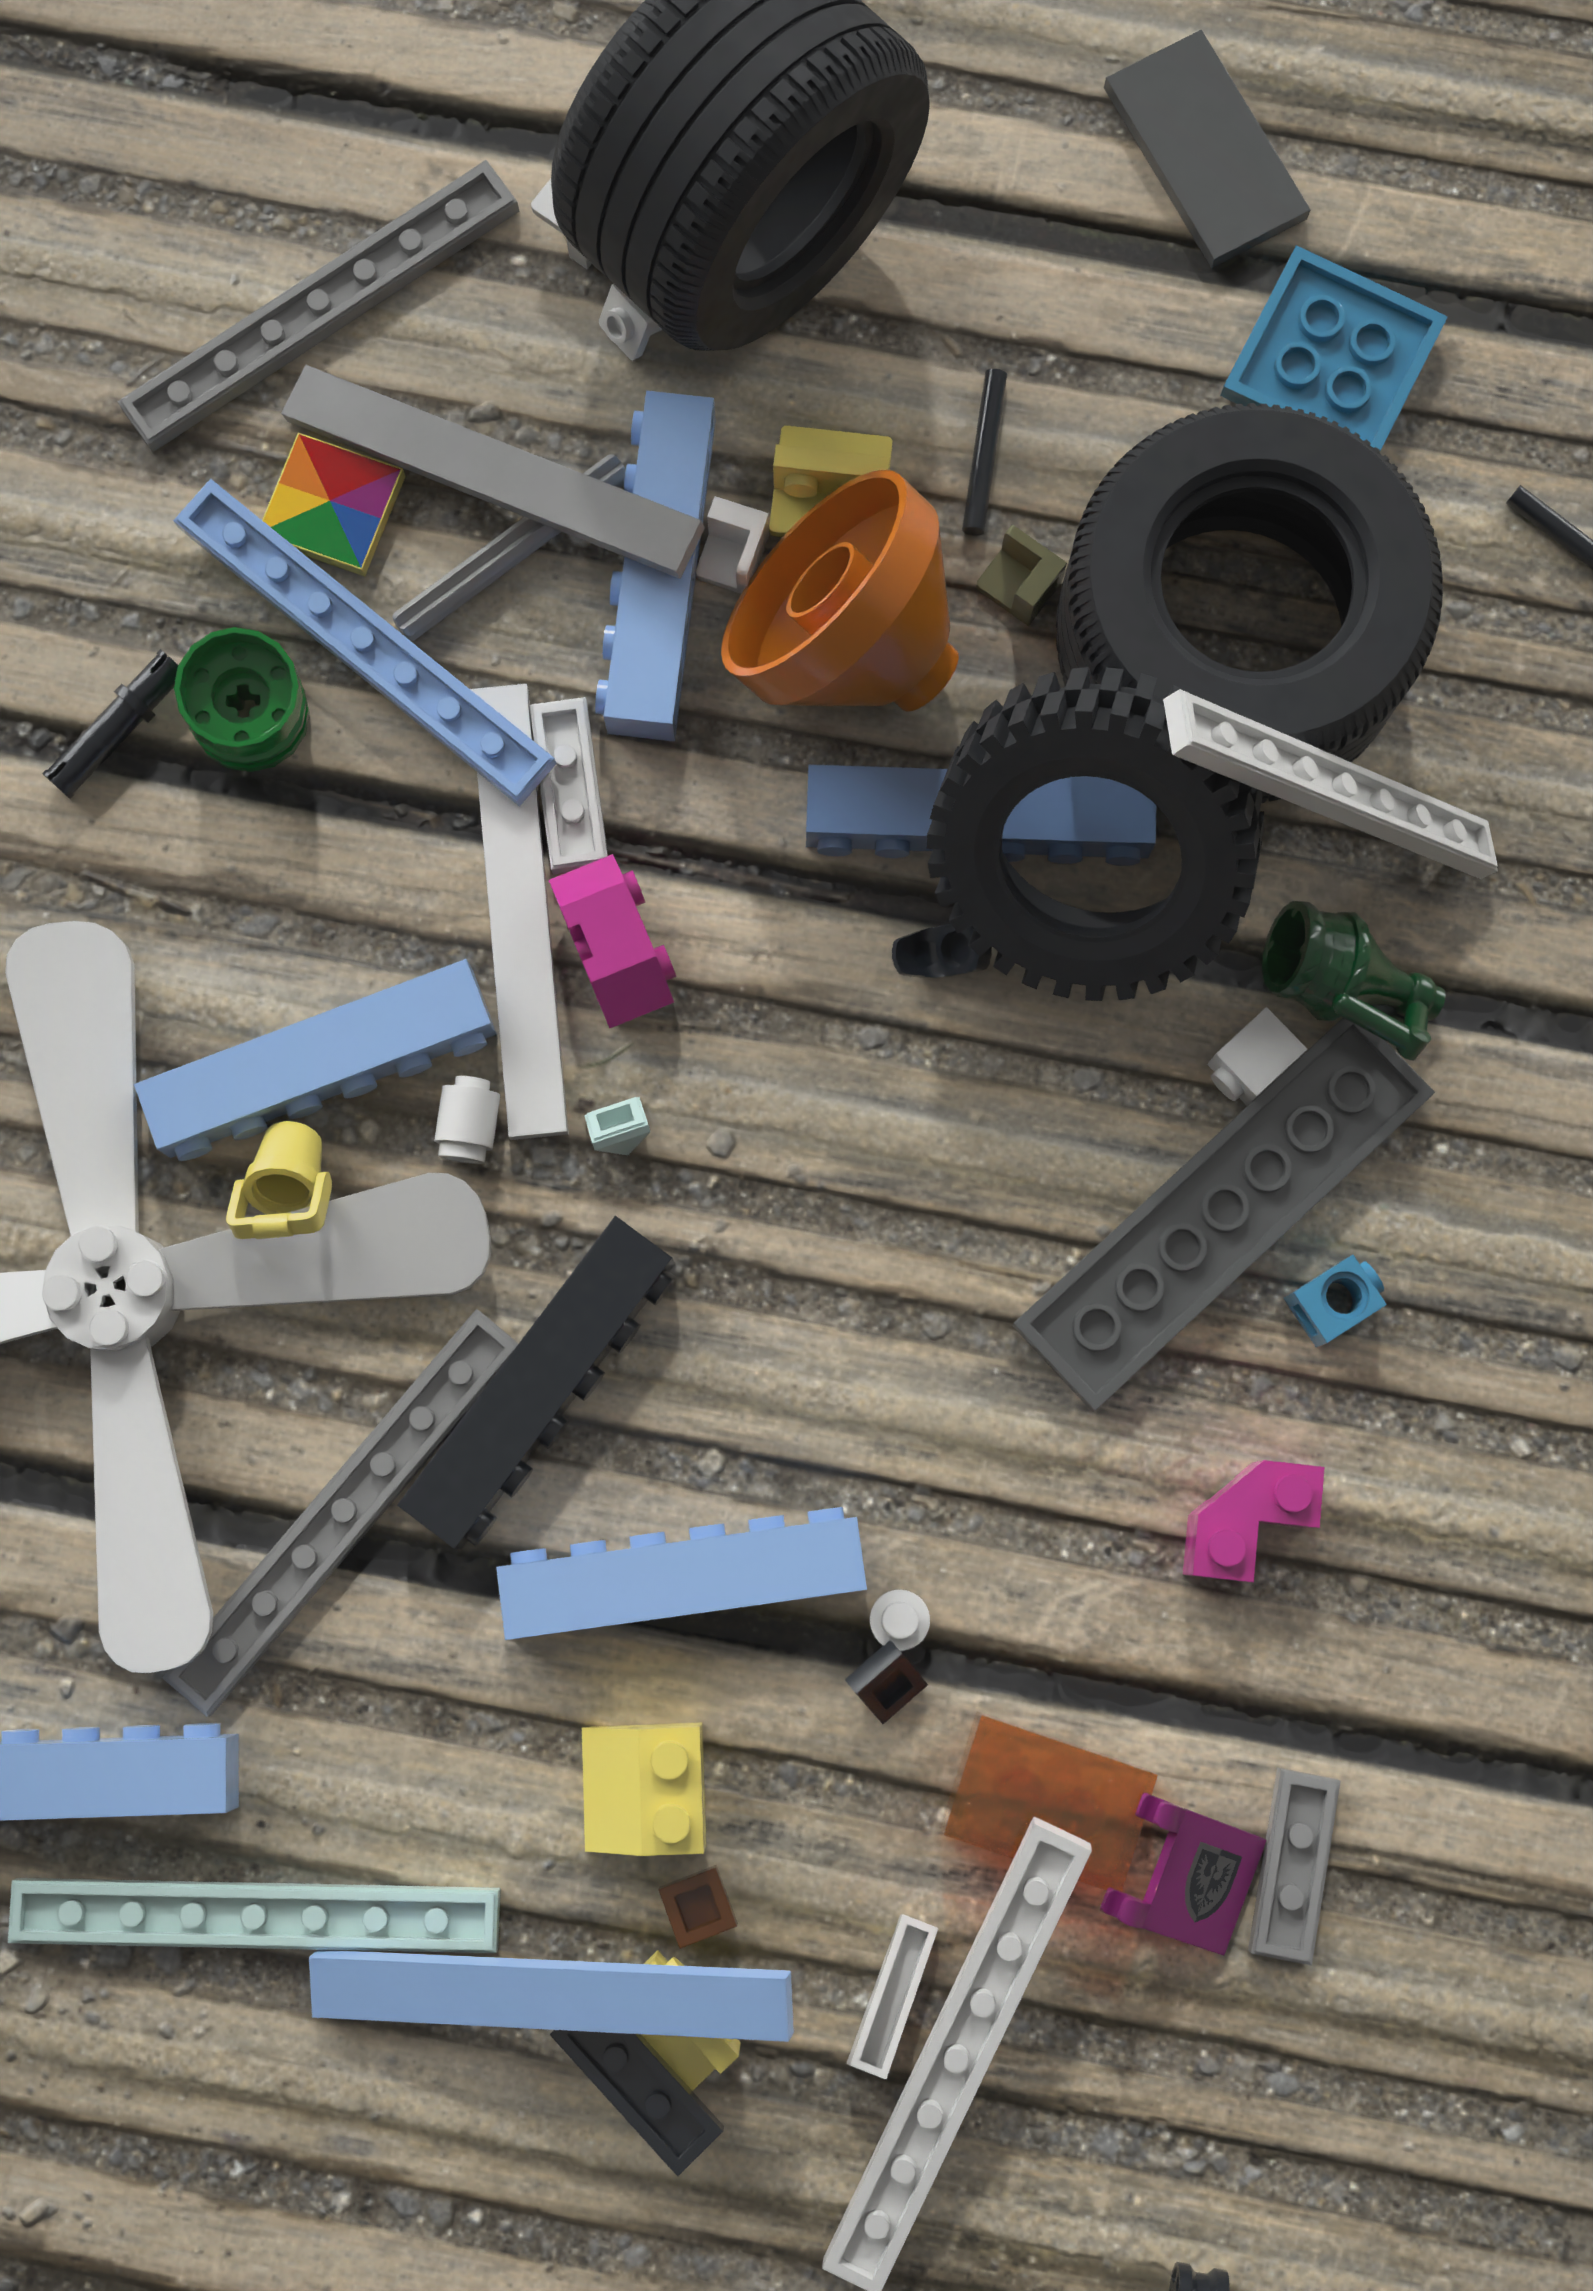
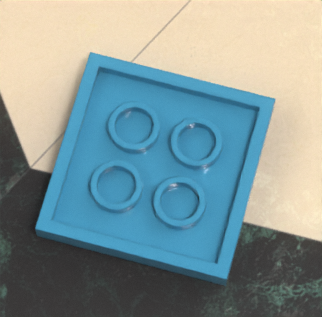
(1335, 348)

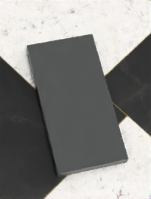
(1206, 148)

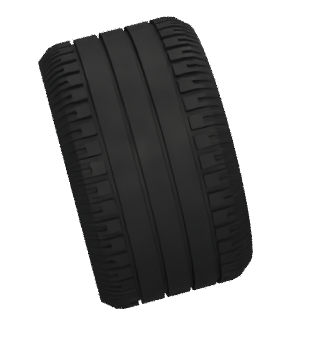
(736, 157)
(1279, 479)

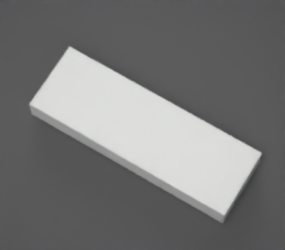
(571, 787)

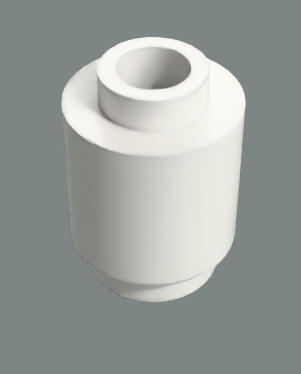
(467, 1120)

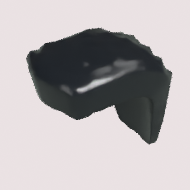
(937, 953)

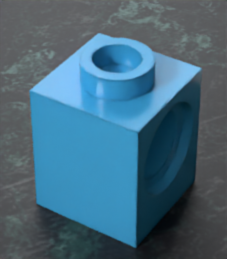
(1316, 1315)

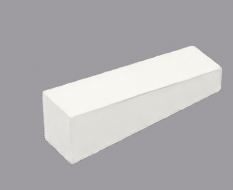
(892, 1997)

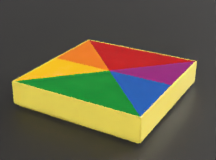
(333, 503)

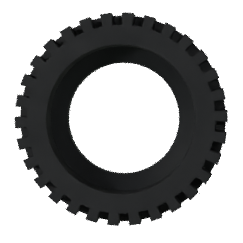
(1110, 736)

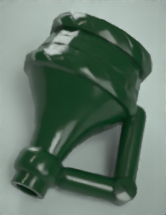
(1340, 971)

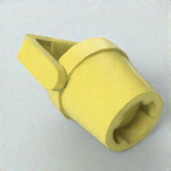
(279, 1181)

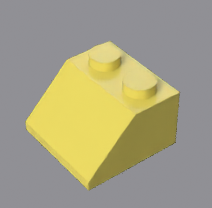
(644, 1789)

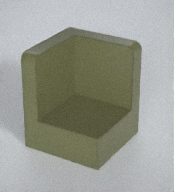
(1022, 576)

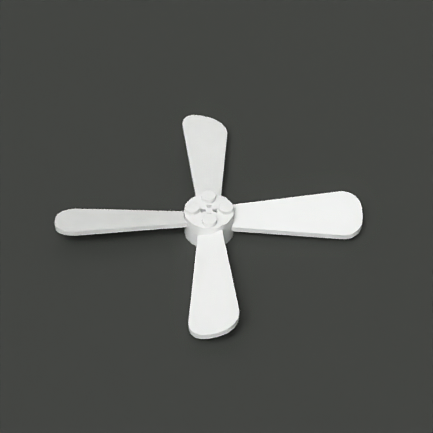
(392, 1241)

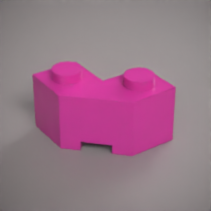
(613, 941)
(1225, 1527)

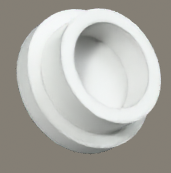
(900, 1618)

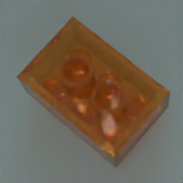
(1025, 1774)

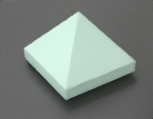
(618, 1127)

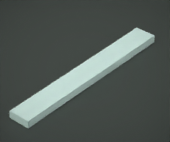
(254, 1915)

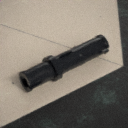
(114, 724)

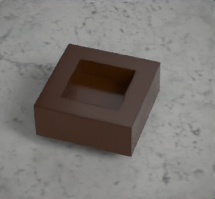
(698, 1906)

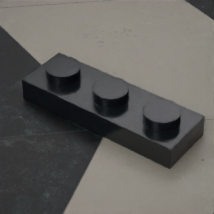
(644, 2093)

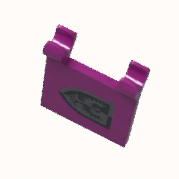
(1196, 1880)

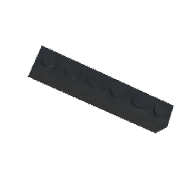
(538, 1384)

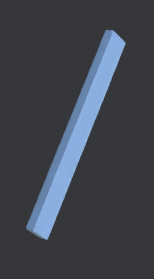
(365, 642)
(553, 1994)

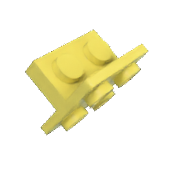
(816, 463)

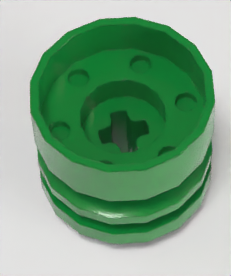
(217, 681)

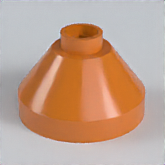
(848, 604)

